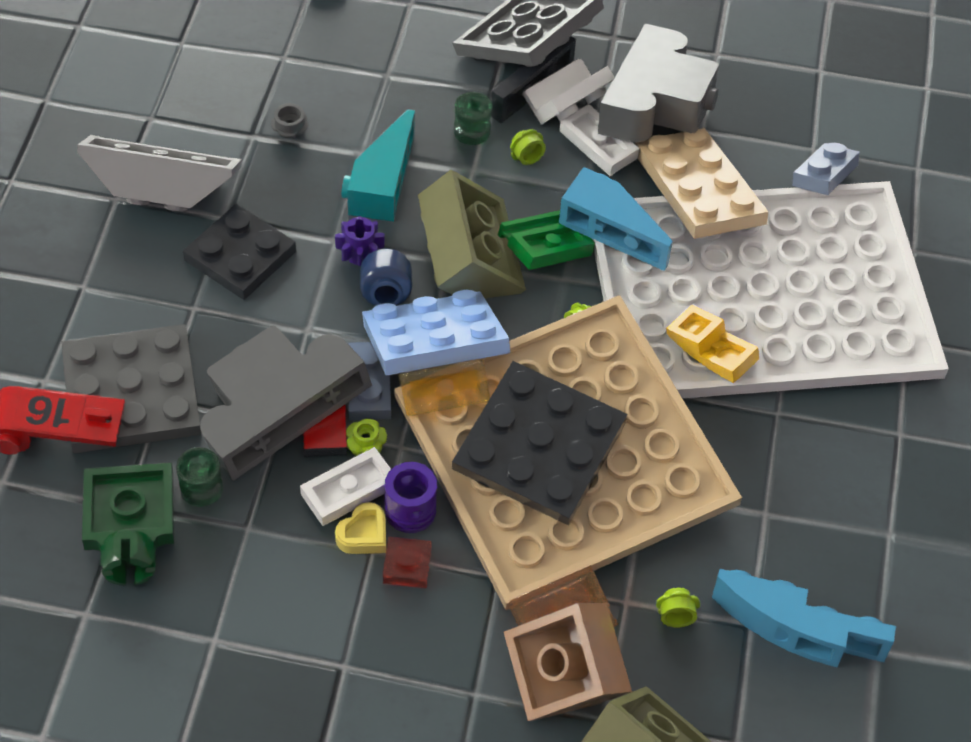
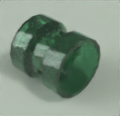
(472, 118)
(199, 476)

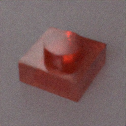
(407, 562)

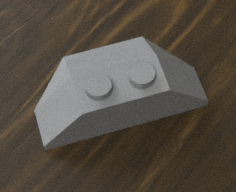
(156, 173)

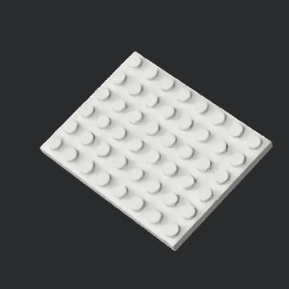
(816, 289)

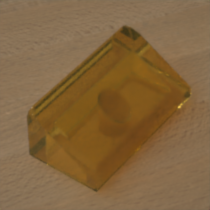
(444, 387)

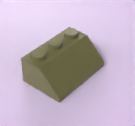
(463, 238)
(642, 718)

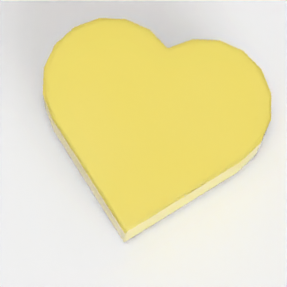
(363, 531)

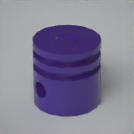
(410, 497)

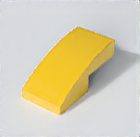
(707, 342)

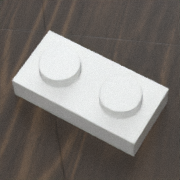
(607, 152)
(346, 486)

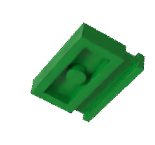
(543, 241)

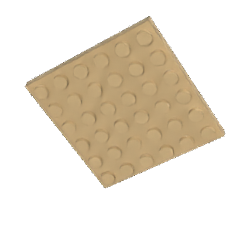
(649, 487)

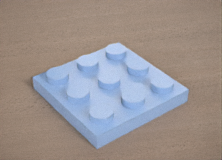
(434, 332)

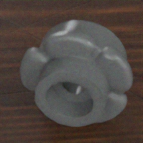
(289, 120)

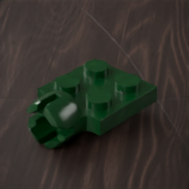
(128, 517)

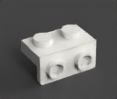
(565, 88)

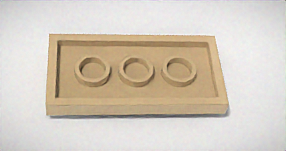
(701, 183)

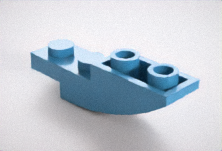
(781, 616)

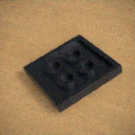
(539, 442)

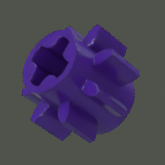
(358, 239)

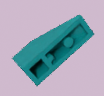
(380, 172)

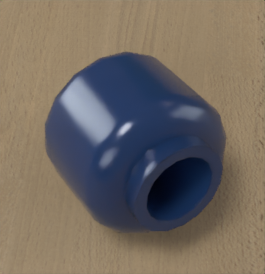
(386, 277)

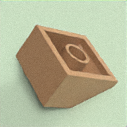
(567, 660)

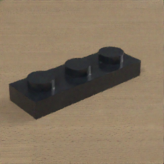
(508, 94)

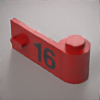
(56, 416)

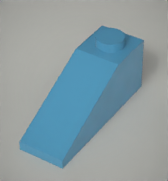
(613, 217)

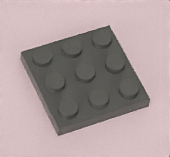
(526, 30)
(147, 371)

